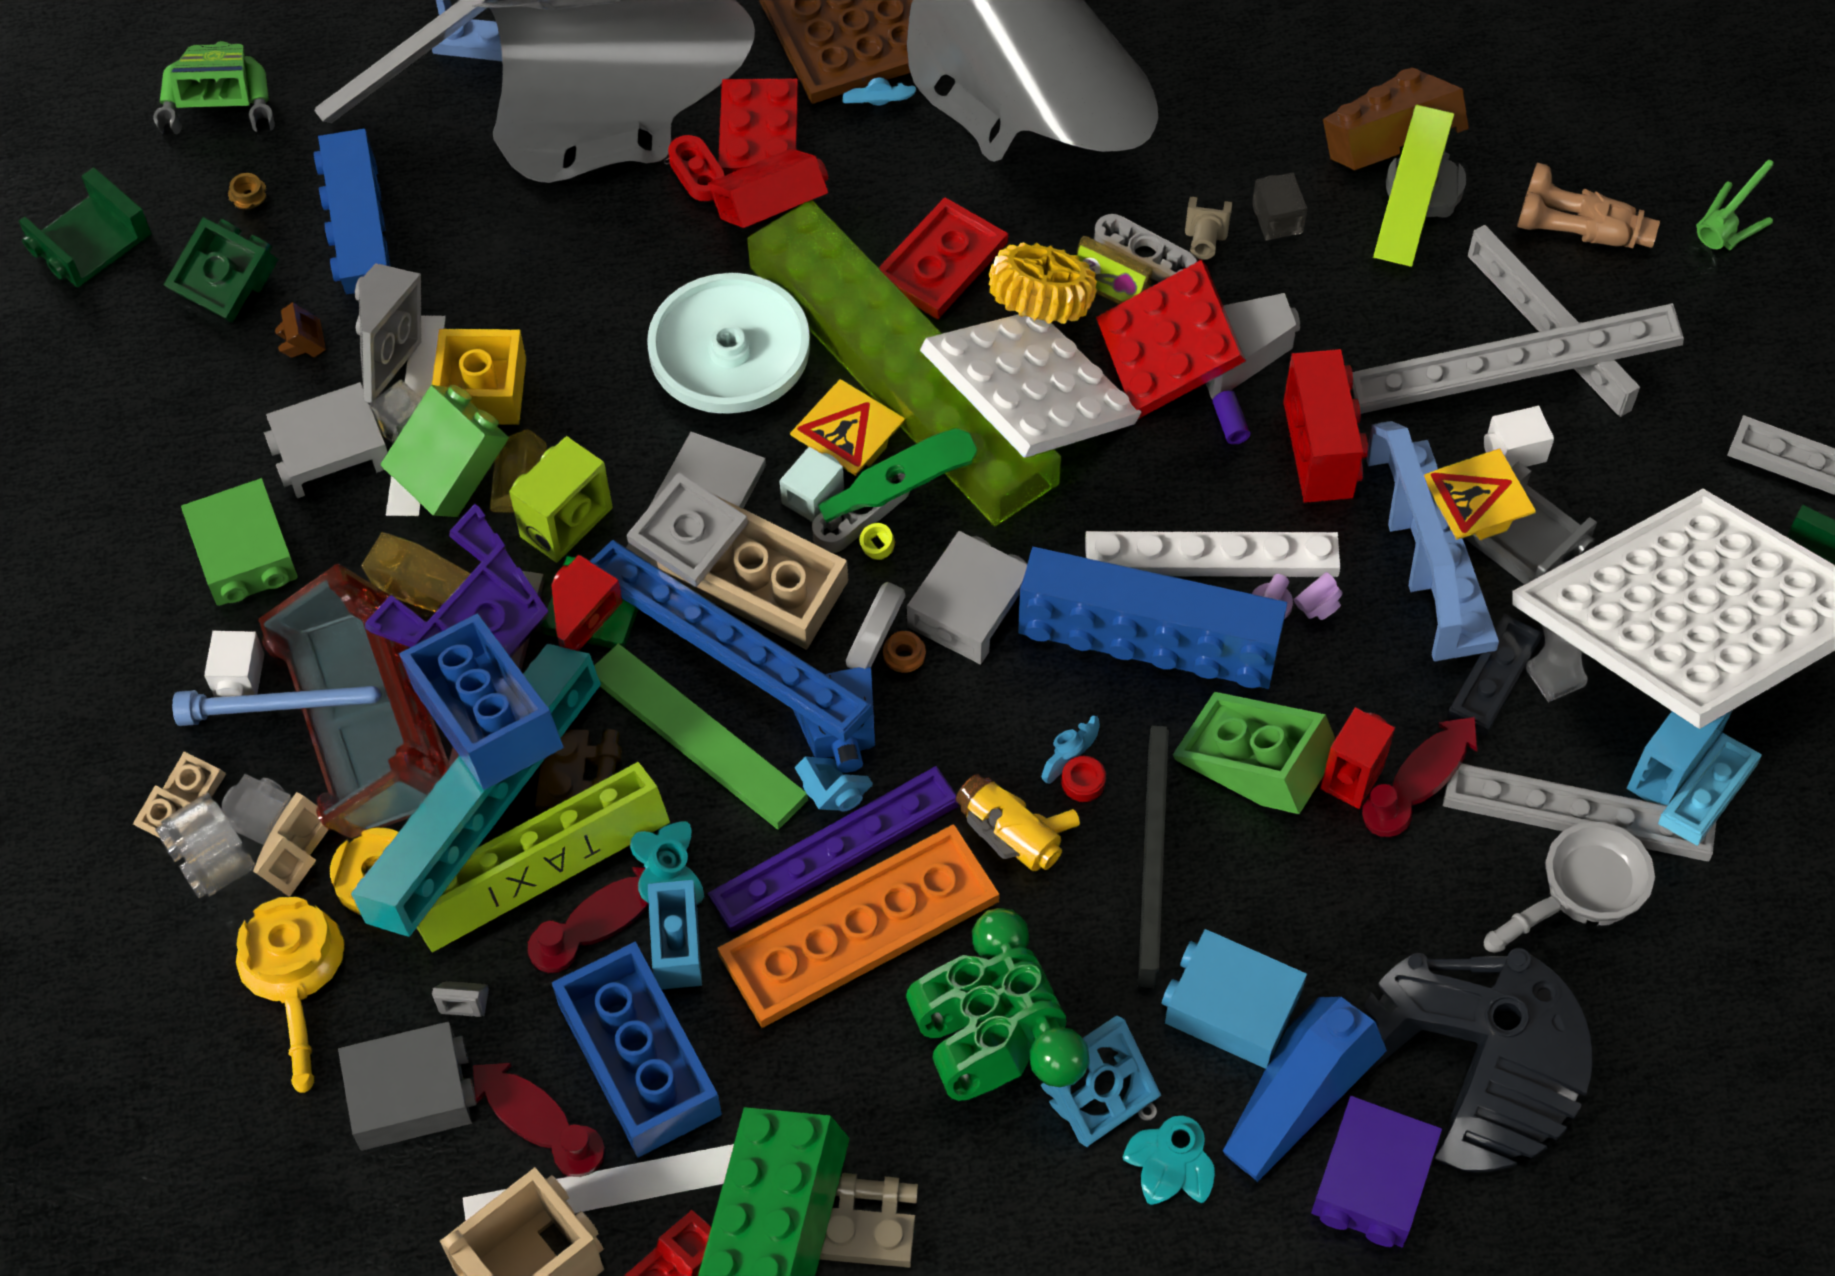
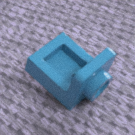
(829, 786)

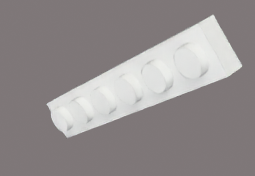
(1219, 552)

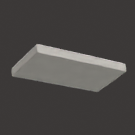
(717, 468)

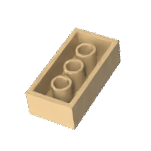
(774, 580)

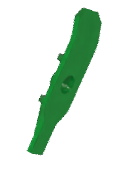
(918, 463)

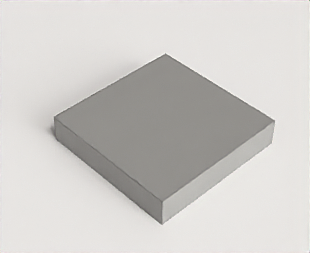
(687, 529)

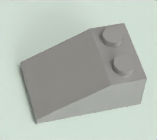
(387, 324)

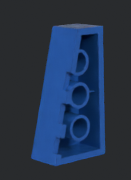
(353, 204)

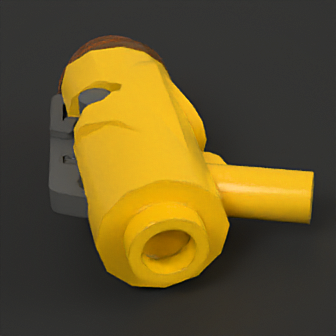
(1011, 826)

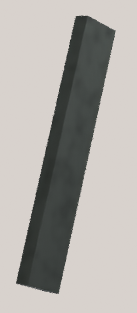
(1153, 858)

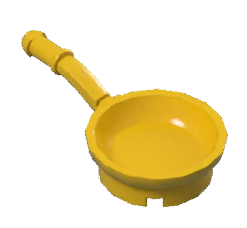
(285, 957)

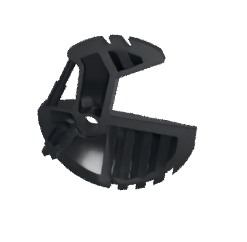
(1519, 1078)

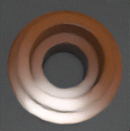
(901, 642)

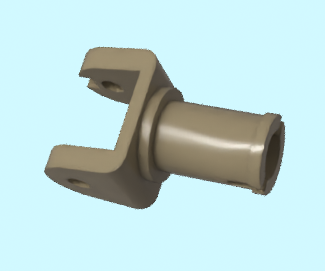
(1206, 227)

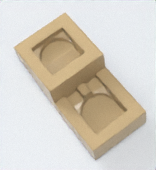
(288, 847)

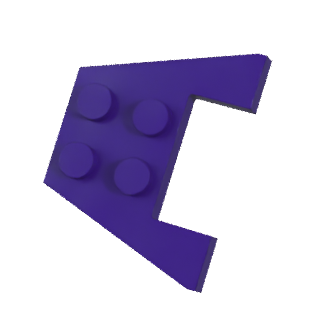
(492, 590)

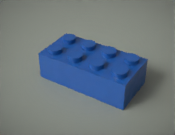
(481, 701)
(637, 1049)

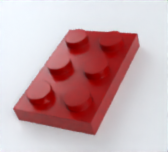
(756, 120)
(943, 256)

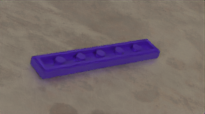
(833, 850)

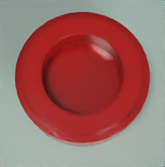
(1083, 778)

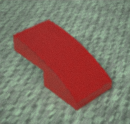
(677, 1250)

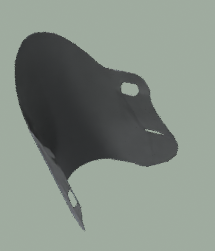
(1033, 67)
(605, 71)

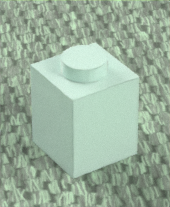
(810, 482)

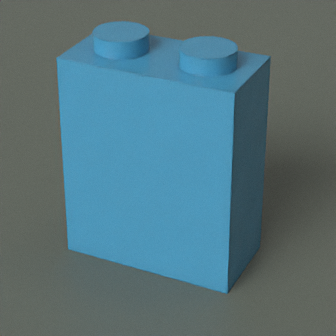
(1673, 757)
(1233, 997)

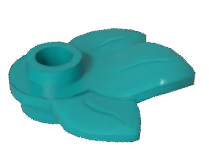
(1168, 1167)

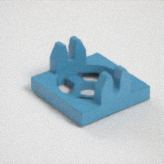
(1129, 1061)

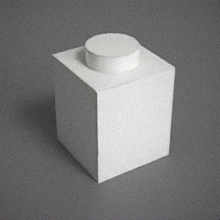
(1520, 436)
(234, 663)

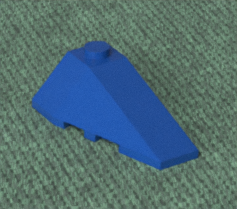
(1306, 1076)

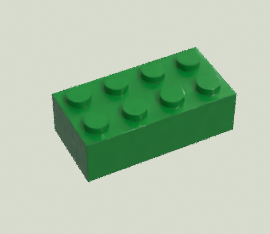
(776, 1195)

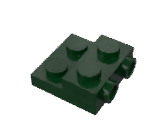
(221, 268)

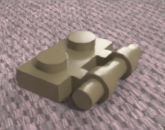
(871, 1235)

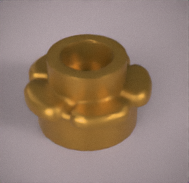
(247, 191)

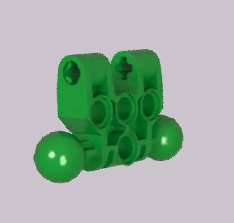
(1004, 1012)

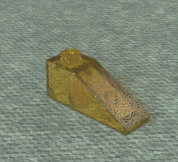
(412, 572)

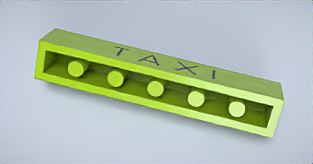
(545, 853)

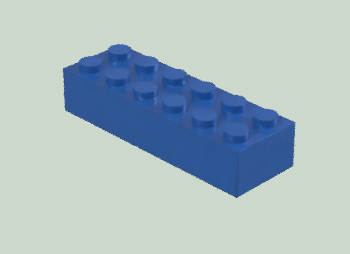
(1150, 617)

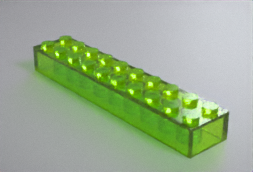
(879, 342)

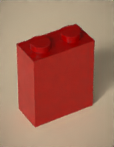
(769, 187)

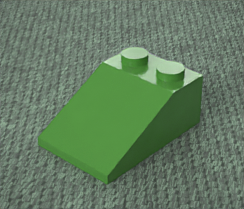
(1259, 749)

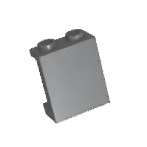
(324, 436)
(966, 596)

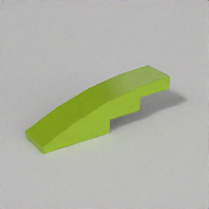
(1413, 185)

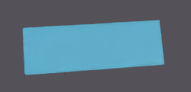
(1709, 789)

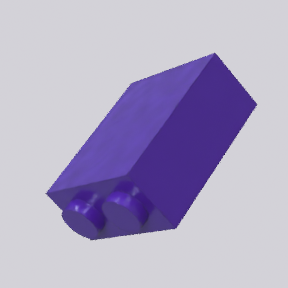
(1376, 1173)

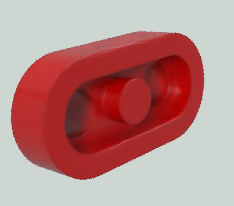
(698, 170)

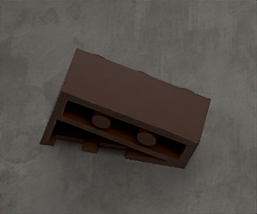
(1379, 121)

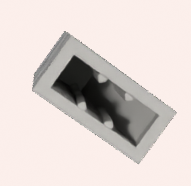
(1264, 332)

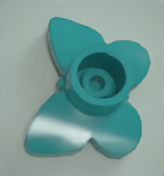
(664, 857)

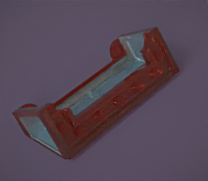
(373, 756)

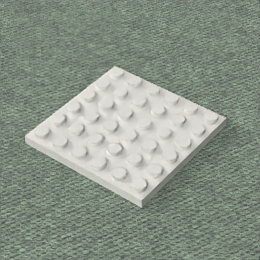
(1693, 606)

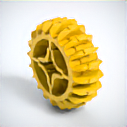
(1042, 283)

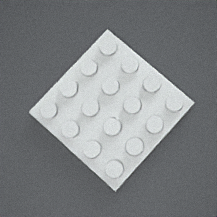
(1030, 383)

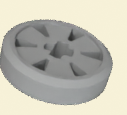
(875, 626)

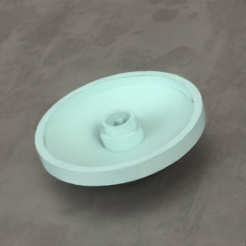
(728, 343)

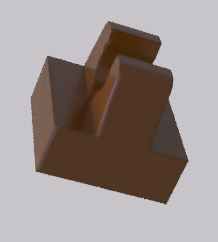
(301, 332)

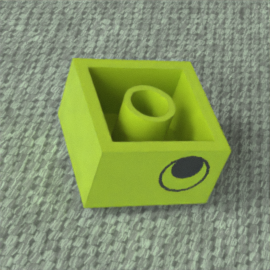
(561, 498)

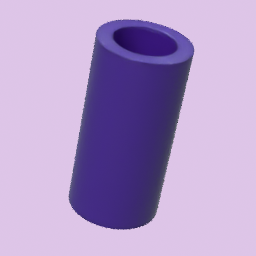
(1231, 417)

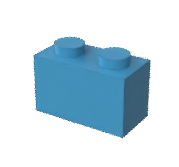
(674, 934)

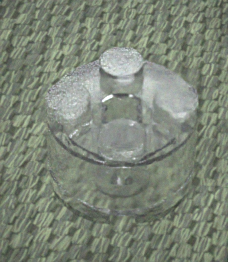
(206, 844)

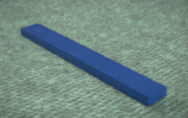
(734, 643)

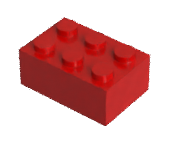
(1324, 425)

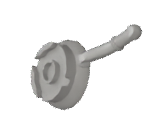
(1592, 875)

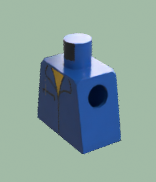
(824, 744)

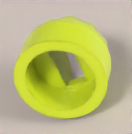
(885, 536)

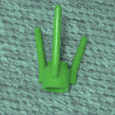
(1720, 226)

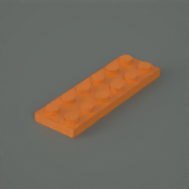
(857, 925)

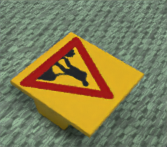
(848, 427)
(1479, 495)

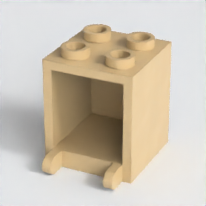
(506, 1236)

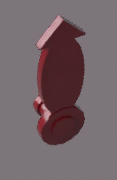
(1419, 777)
(597, 918)
(539, 1119)

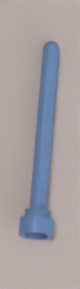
(192, 707)

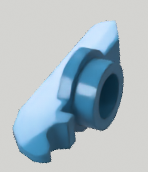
(879, 93)
(1068, 746)

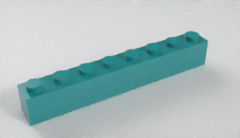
(460, 813)

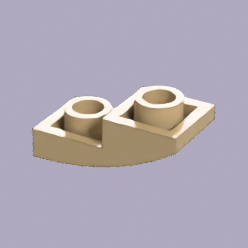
(186, 783)

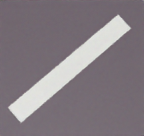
(419, 378)
(634, 1181)

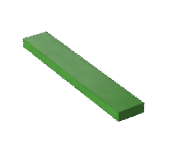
(699, 737)

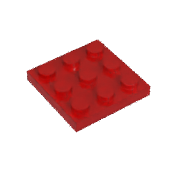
(1170, 338)

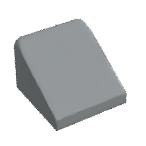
(461, 998)

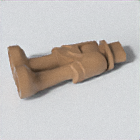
(1598, 217)

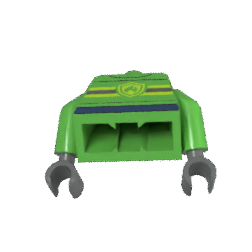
(213, 78)

